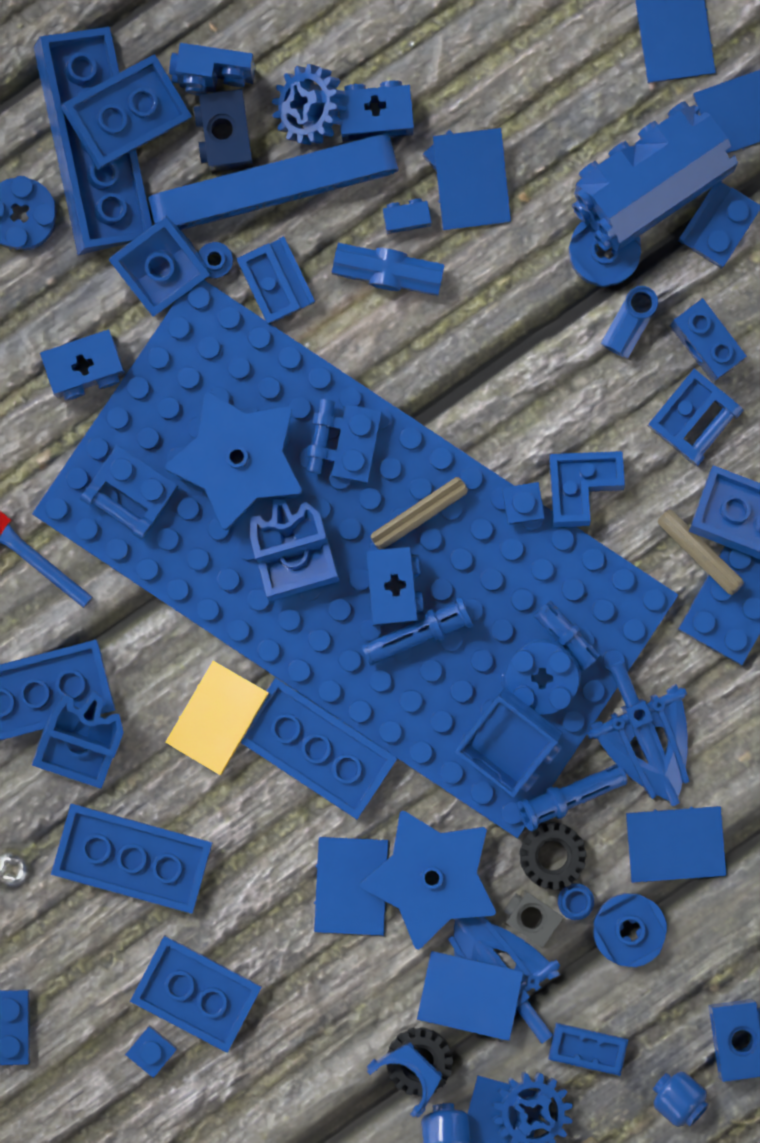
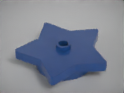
(234, 486)
(421, 850)

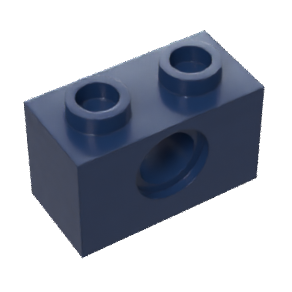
(228, 109)

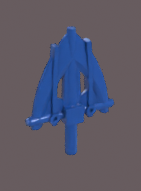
(663, 770)
(475, 941)

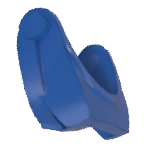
(410, 1057)

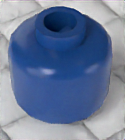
(680, 1099)
(446, 1125)

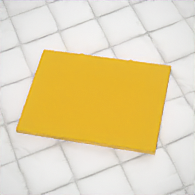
(217, 717)

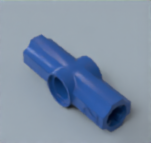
(387, 269)

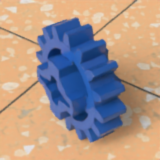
(309, 104)
(543, 1098)

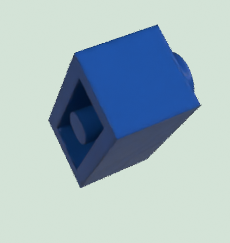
(406, 217)

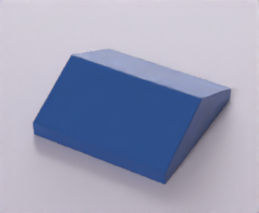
(160, 265)

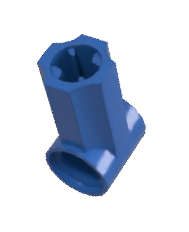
(629, 324)

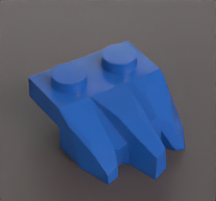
(292, 551)
(79, 741)

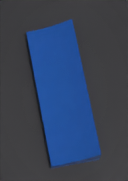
(103, 204)

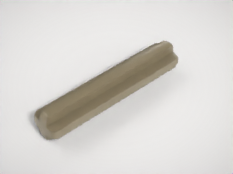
(419, 513)
(700, 552)

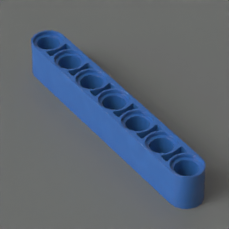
(276, 183)

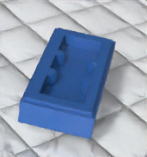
(588, 1049)

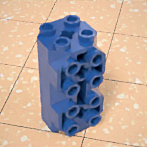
(653, 177)

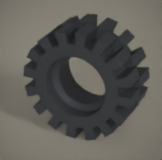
(575, 855)
(432, 1042)

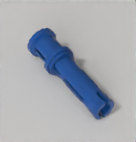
(376, 651)
(558, 801)

